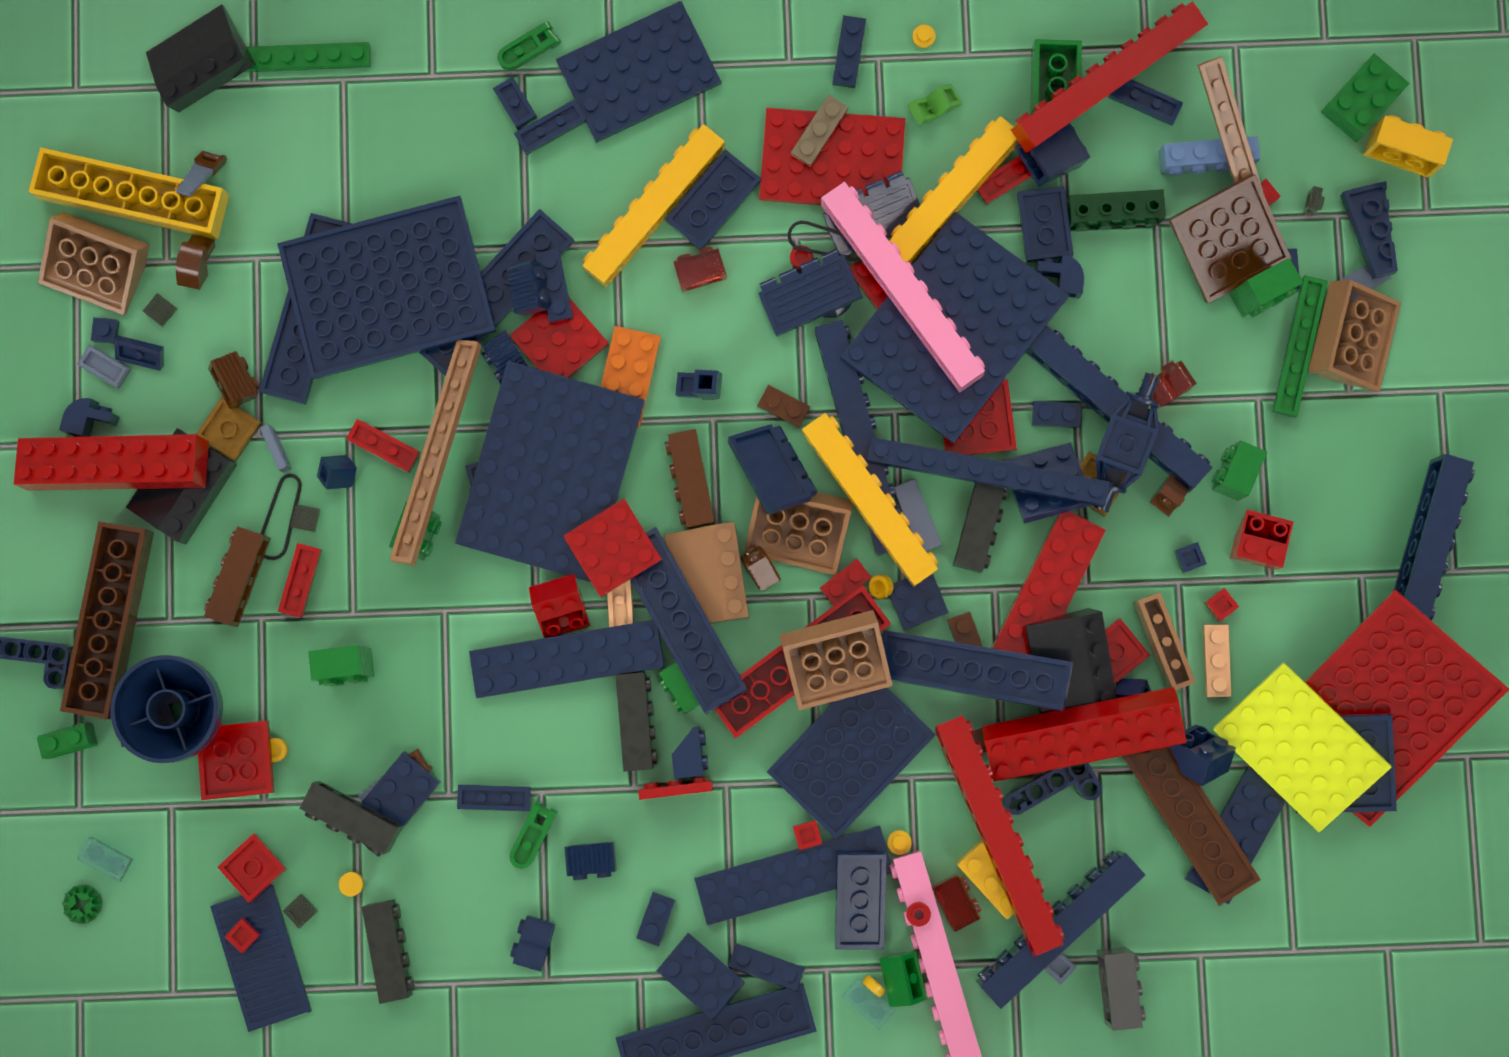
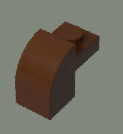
(192, 261)
(1169, 496)

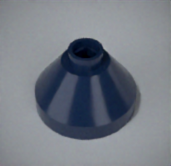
(144, 712)

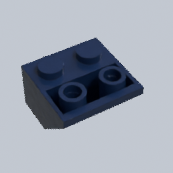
(1203, 755)
(688, 756)

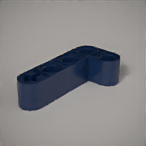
(48, 657)
(1048, 790)

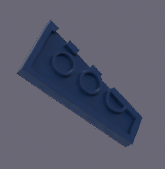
(1371, 224)

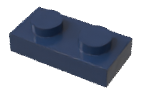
(515, 103)
(139, 353)
(1056, 414)
(655, 918)

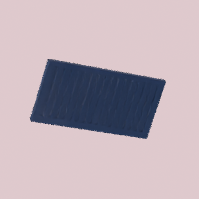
(267, 972)

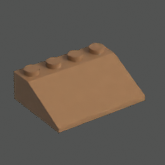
(92, 262)
(1354, 335)
(803, 534)
(712, 569)
(836, 660)

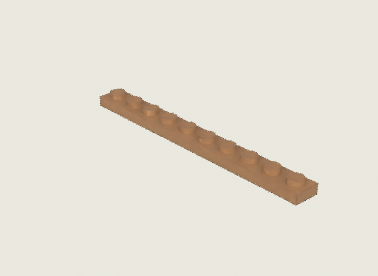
(435, 453)

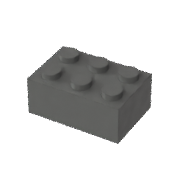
(1120, 988)

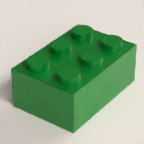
(1053, 67)
(1365, 97)
(1267, 289)
(341, 665)

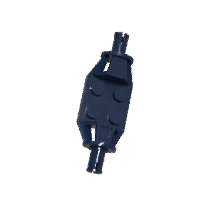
(1128, 440)

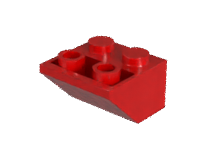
(1262, 540)
(559, 606)

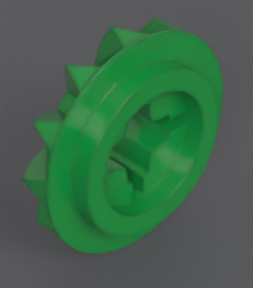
(92, 907)

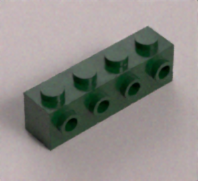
(1116, 209)

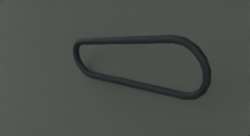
(811, 250)
(271, 508)

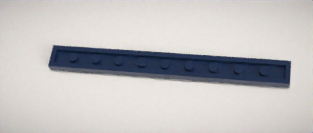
(988, 472)

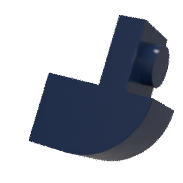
(1068, 272)
(701, 384)
(82, 413)

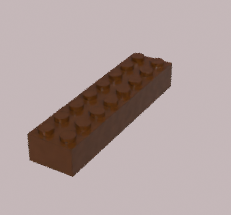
(106, 618)

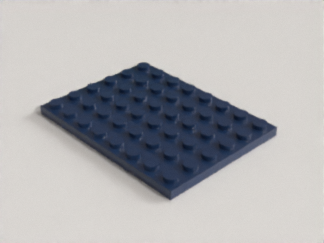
(386, 287)
(995, 306)
(547, 466)

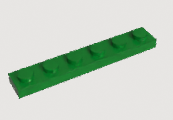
(310, 56)
(1300, 346)

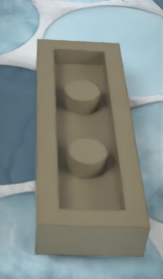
(819, 131)

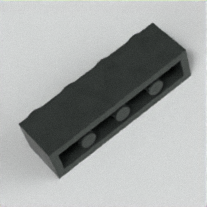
(979, 527)
(635, 722)
(350, 817)
(387, 951)

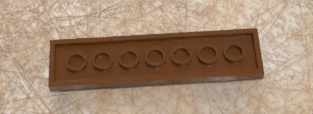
(1193, 823)

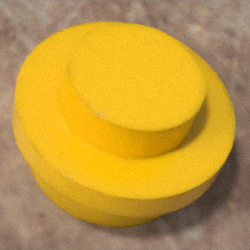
(923, 36)
(899, 842)

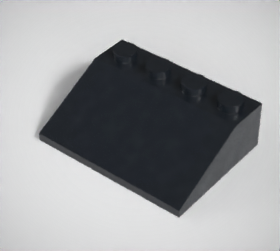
(198, 59)
(181, 510)
(1080, 640)

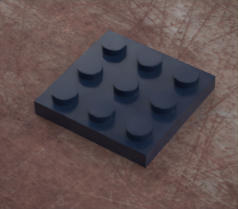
(1057, 459)

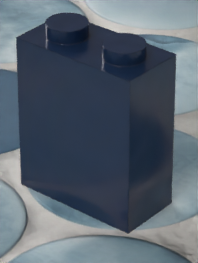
(1054, 156)

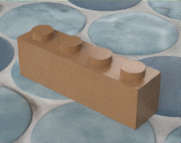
(1164, 641)

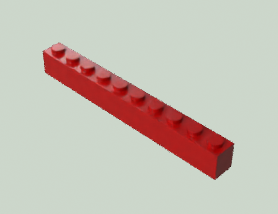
(1109, 76)
(998, 836)

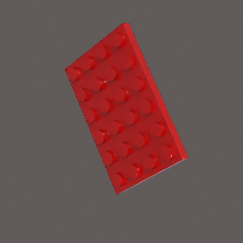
(856, 153)

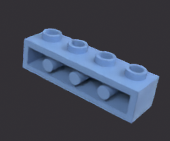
(1198, 156)

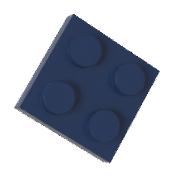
(917, 603)

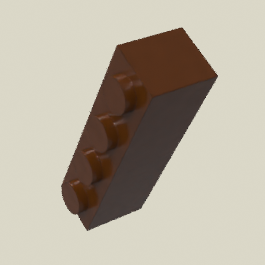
(691, 479)
(236, 577)

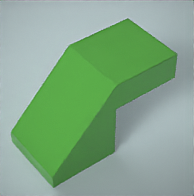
(935, 104)

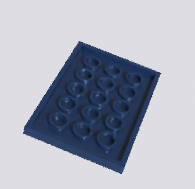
(638, 71)
(850, 756)

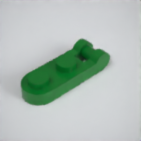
(527, 47)
(531, 836)

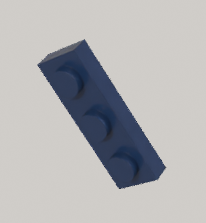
(849, 51)
(1148, 101)
(550, 127)
(555, 283)
(494, 797)
(766, 967)

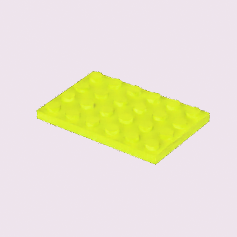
(1301, 747)

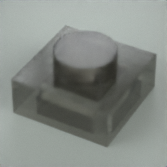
(1313, 201)

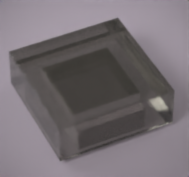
(160, 309)
(305, 518)
(300, 911)

